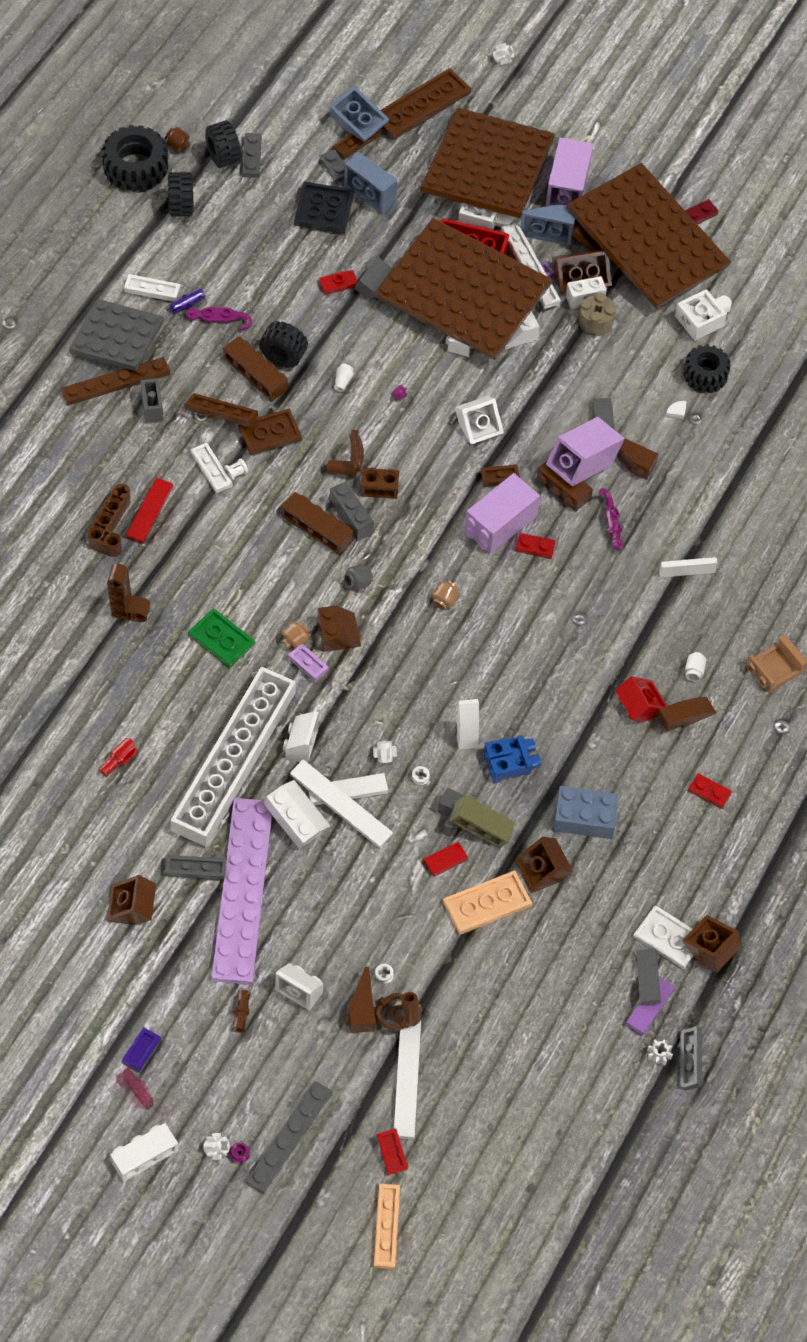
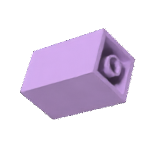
(569, 172)
(585, 451)
(501, 513)

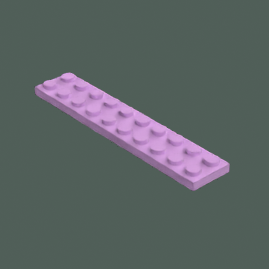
(242, 892)

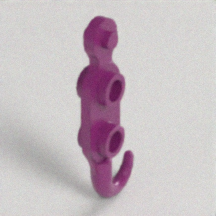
(219, 314)
(612, 515)

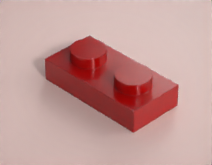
(535, 546)
(709, 791)

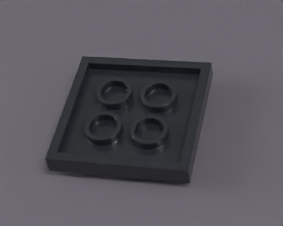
(324, 207)

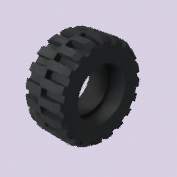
(135, 141)

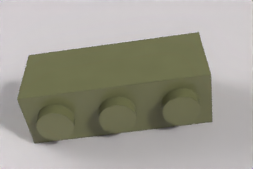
(482, 821)

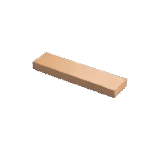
(387, 1226)

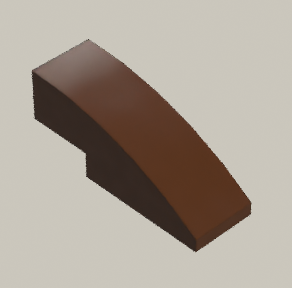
(685, 713)

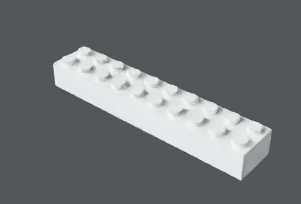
(233, 757)

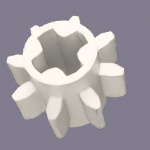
(503, 53)
(385, 751)
(655, 1056)
(216, 1146)

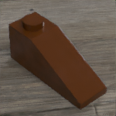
(637, 458)
(361, 1008)

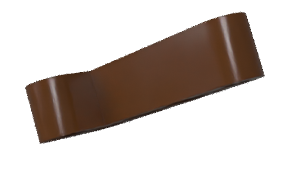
(104, 532)
(122, 603)

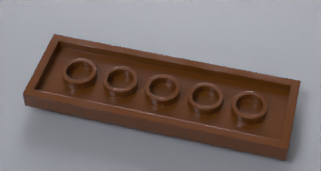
(424, 103)

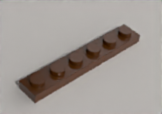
(114, 381)

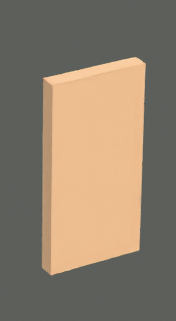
(487, 902)

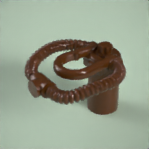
(351, 467)
(411, 1011)

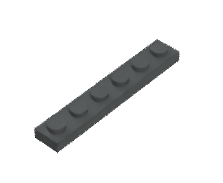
(289, 1137)

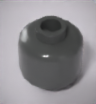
(358, 577)

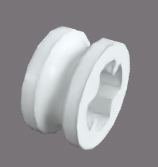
(420, 769)
(389, 977)

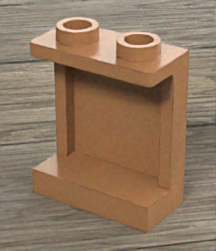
(777, 664)

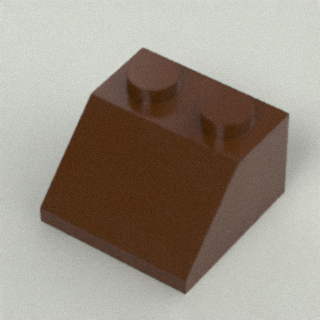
(337, 628)
(543, 864)
(131, 901)
(712, 943)

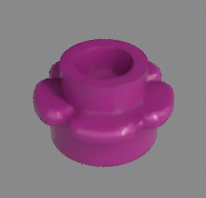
(399, 393)
(244, 1149)

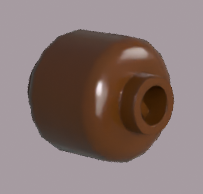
(177, 139)

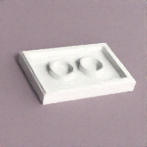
(666, 935)

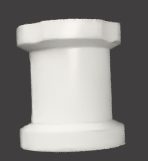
(236, 469)

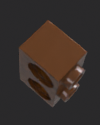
(379, 487)

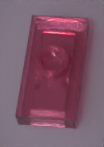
(138, 1087)

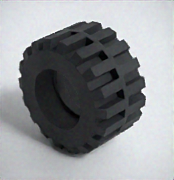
(223, 144)
(180, 194)
(283, 344)
(706, 357)

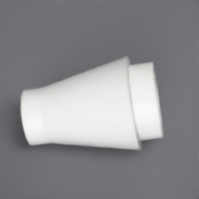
(343, 376)

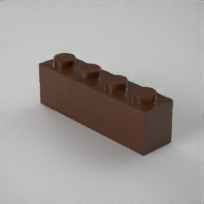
(255, 368)
(317, 523)

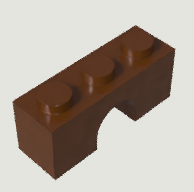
(573, 496)

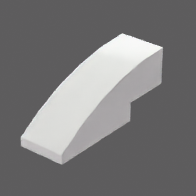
(468, 724)

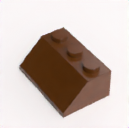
(580, 267)

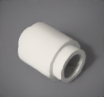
(695, 667)

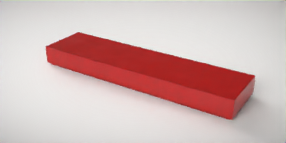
(149, 510)

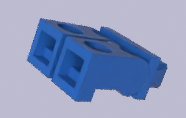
(510, 758)

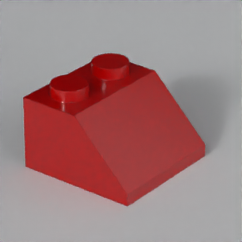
(640, 698)

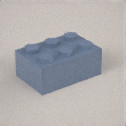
(370, 182)
(586, 812)

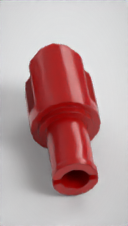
(119, 756)

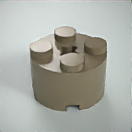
(597, 314)

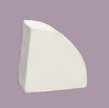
(677, 410)

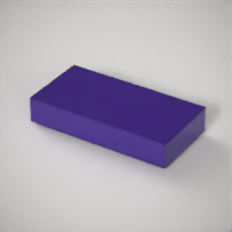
(141, 1049)

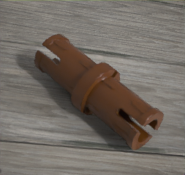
(241, 1011)

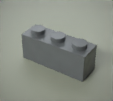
(351, 510)

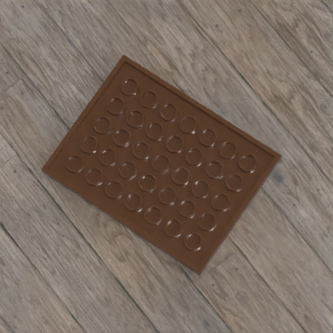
(488, 162)
(648, 235)
(463, 288)

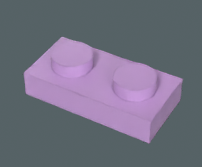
(308, 662)

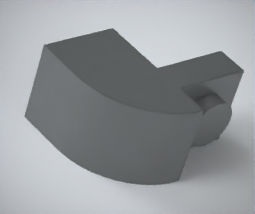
(446, 808)

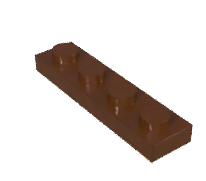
(221, 410)

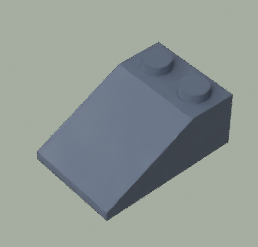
(357, 114)
(548, 224)

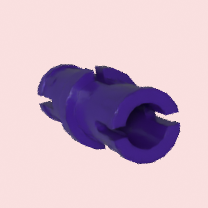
(187, 301)

